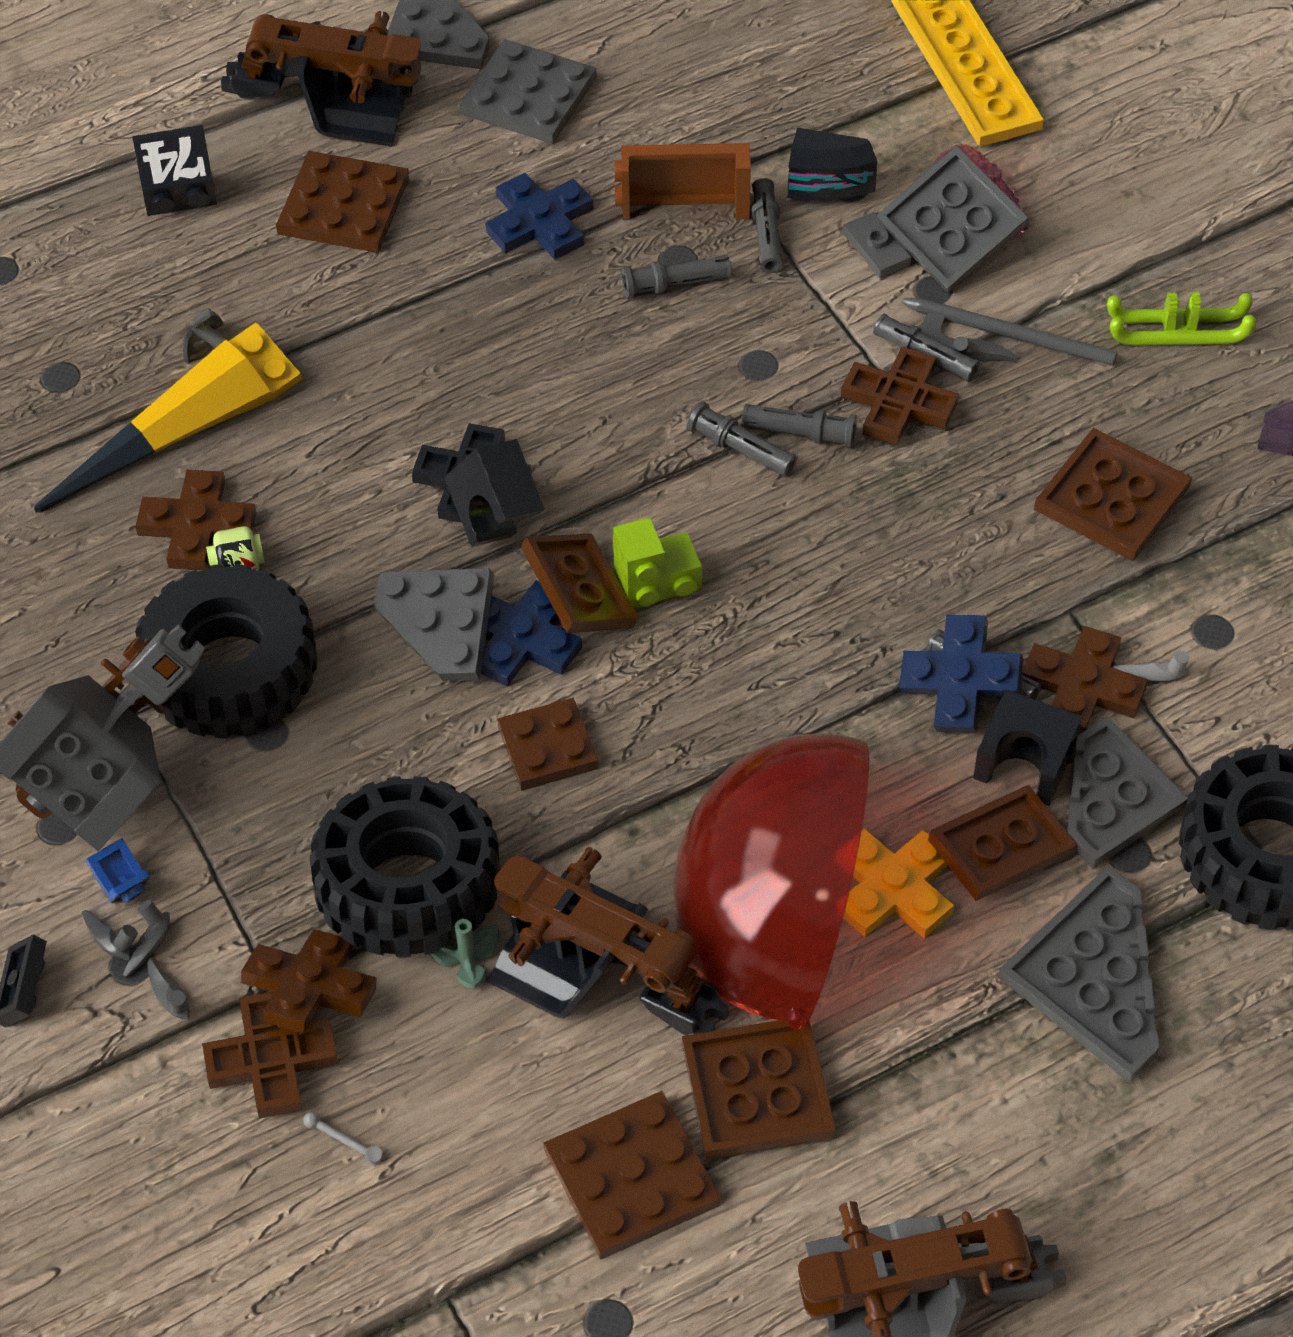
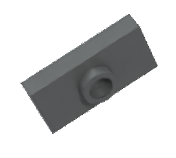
(876, 245)

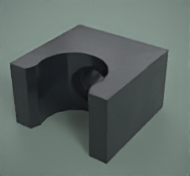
(493, 491)
(1029, 732)

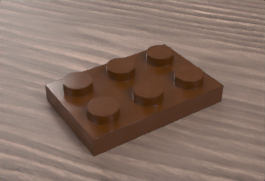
(579, 583)
(1002, 842)

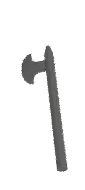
(938, 312)

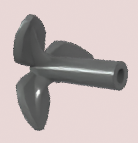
(203, 329)

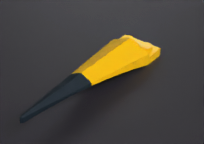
(221, 386)

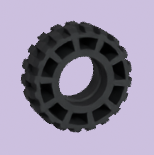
(245, 605)
(397, 820)
(1221, 860)

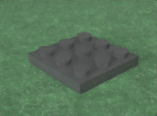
(528, 91)
(952, 219)

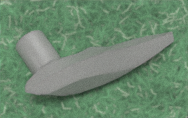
(1159, 670)

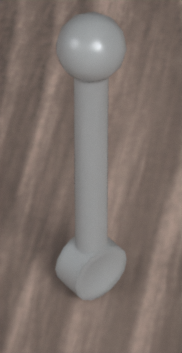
(373, 1154)

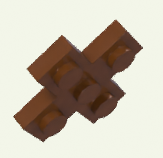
(899, 395)
(193, 518)
(1086, 676)
(308, 980)
(269, 1057)

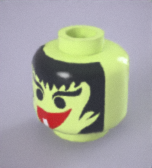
(236, 547)

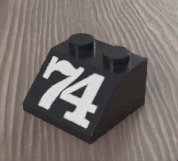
(174, 170)

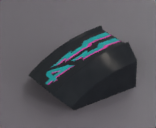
(830, 166)

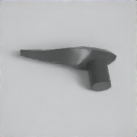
(982, 350)
(105, 937)
(151, 938)
(168, 991)

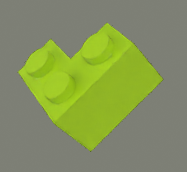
(654, 567)

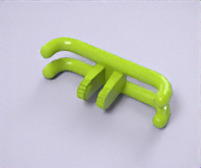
(1181, 323)

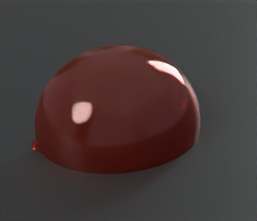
(772, 871)

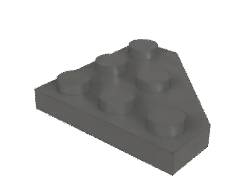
(445, 32)
(440, 616)
(1115, 793)

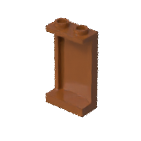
(684, 176)

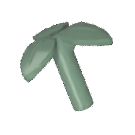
(468, 949)

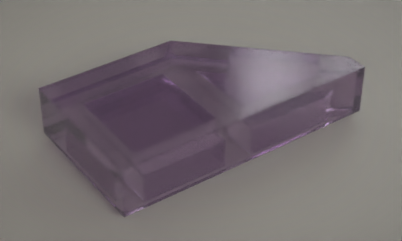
(1278, 430)

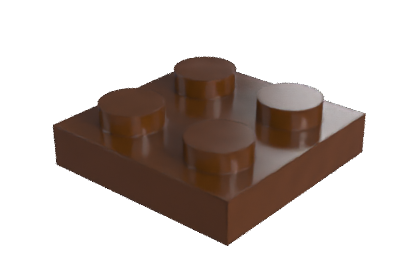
(547, 743)

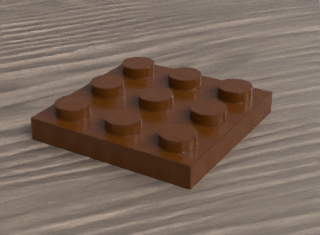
(343, 201)
(1112, 494)
(757, 1088)
(631, 1174)

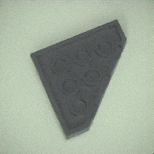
(1093, 974)

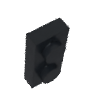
(20, 979)

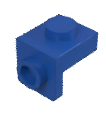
(118, 872)

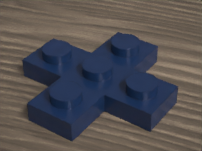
(539, 215)
(526, 634)
(961, 673)

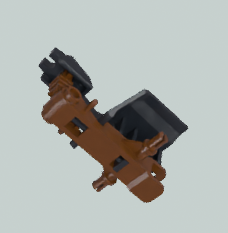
(347, 76)
(572, 933)

